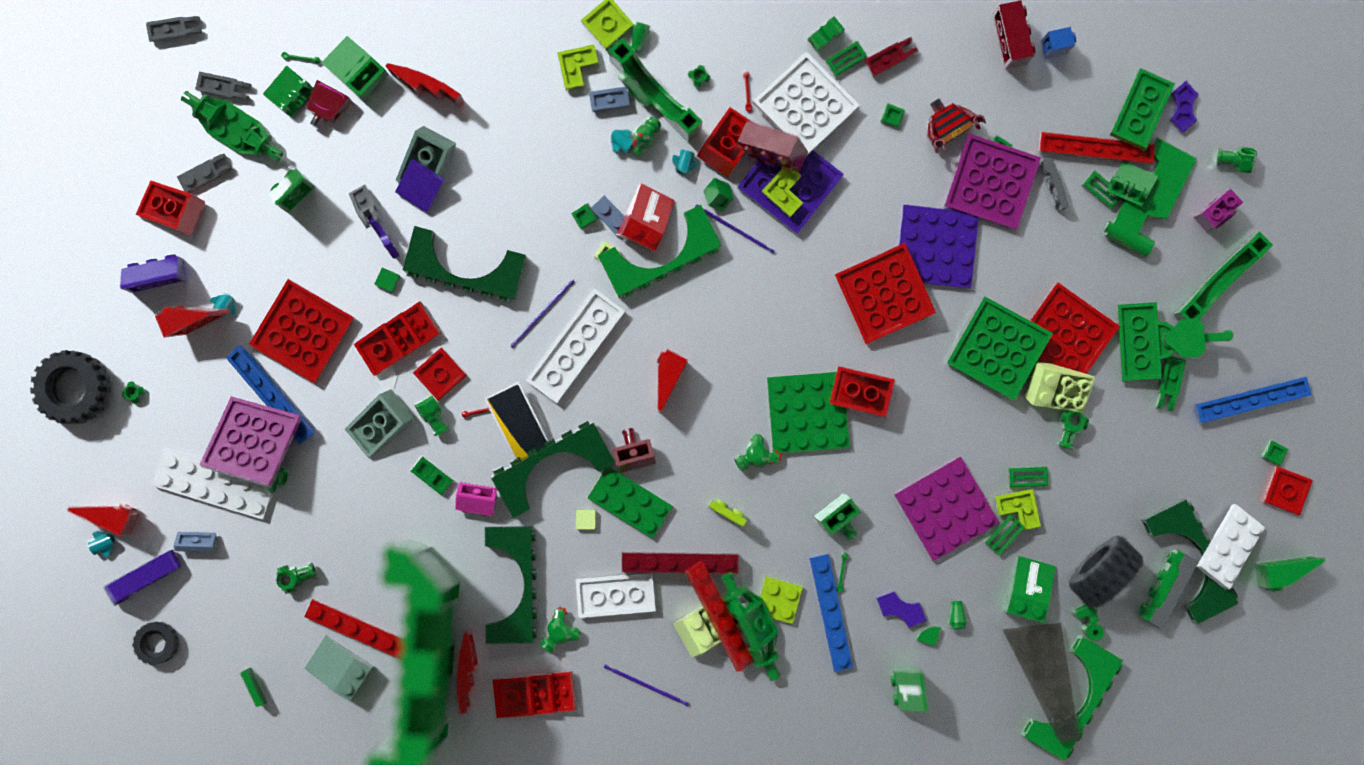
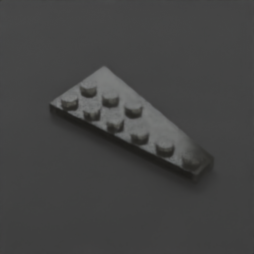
(1044, 663)

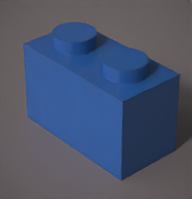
(1058, 42)

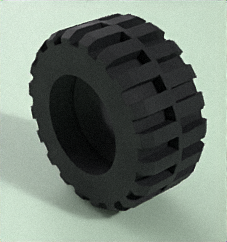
(45, 387)
(1106, 572)

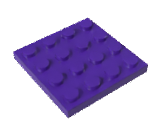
(815, 184)
(940, 244)

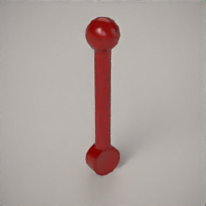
(746, 76)
(465, 414)

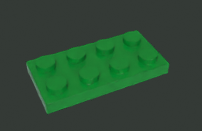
(1142, 109)
(629, 502)

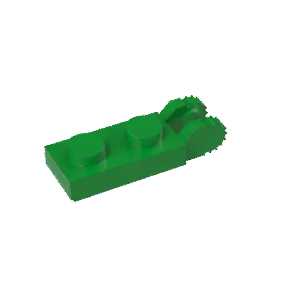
(1171, 381)

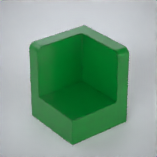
(718, 194)

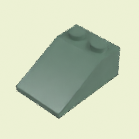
(429, 150)
(379, 423)
(339, 668)

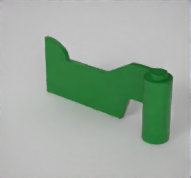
(1172, 174)

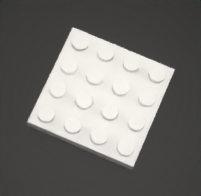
(806, 102)

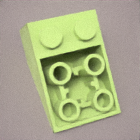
(1058, 387)
(698, 631)

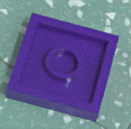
(420, 185)

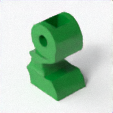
(825, 34)
(1090, 627)

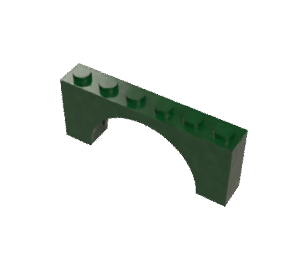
(423, 262)
(512, 479)
(1180, 520)
(518, 543)

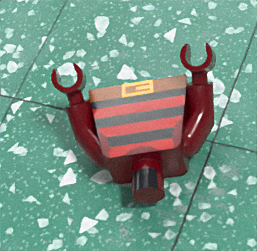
(950, 123)

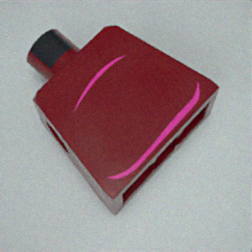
(326, 104)

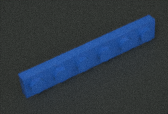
(267, 389)
(1252, 399)
(831, 612)

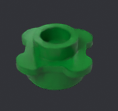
(700, 70)
(127, 393)

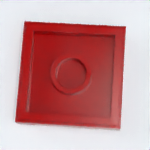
(439, 374)
(1287, 490)

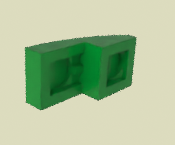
(431, 475)

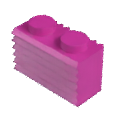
(476, 499)

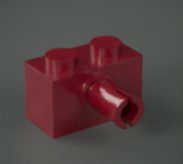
(633, 453)

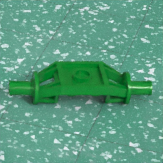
(232, 126)
(756, 624)

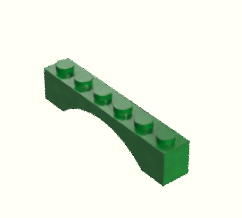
(1234, 267)

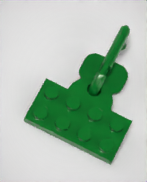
(1143, 341)

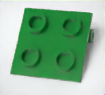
(288, 91)
(1132, 184)

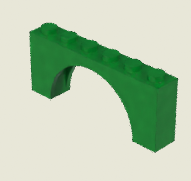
(678, 116)
(628, 277)
(1100, 670)

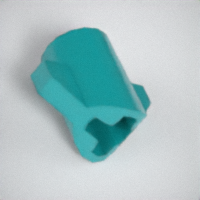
(621, 140)
(684, 162)
(223, 301)
(101, 543)

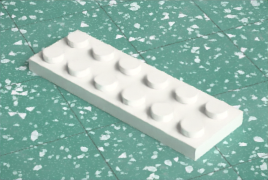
(575, 345)
(186, 477)

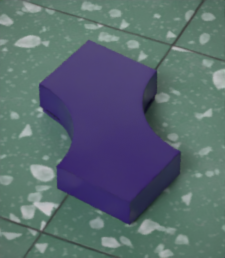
(1183, 115)
(388, 244)
(909, 612)

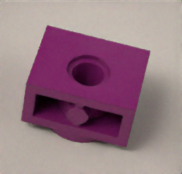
(1219, 210)

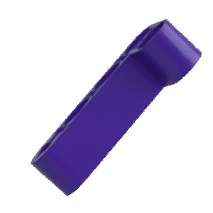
(141, 577)

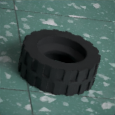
(143, 652)

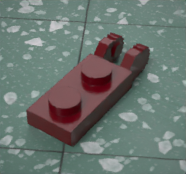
(889, 57)

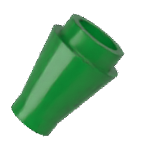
(639, 35)
(957, 616)

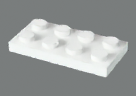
(1230, 547)
(615, 595)

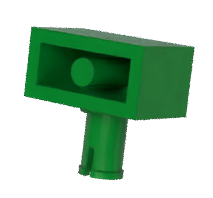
(838, 516)

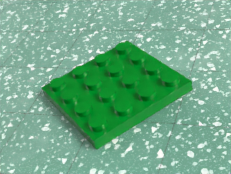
(999, 348)
(802, 413)

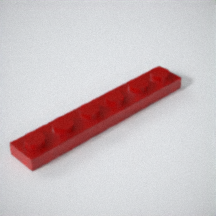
(1094, 148)
(719, 616)
(354, 628)

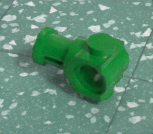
(1241, 159)
(430, 412)
(1069, 430)
(295, 575)

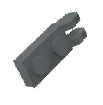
(171, 28)
(221, 85)
(203, 173)
(1054, 183)
(364, 205)

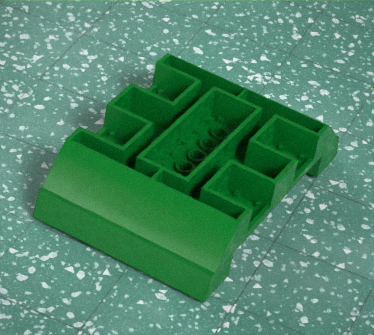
(426, 652)

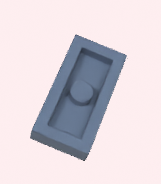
(609, 99)
(608, 214)
(195, 542)

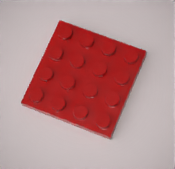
(885, 293)
(1077, 330)
(301, 331)

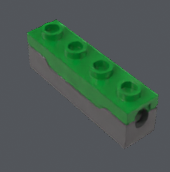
(1168, 588)

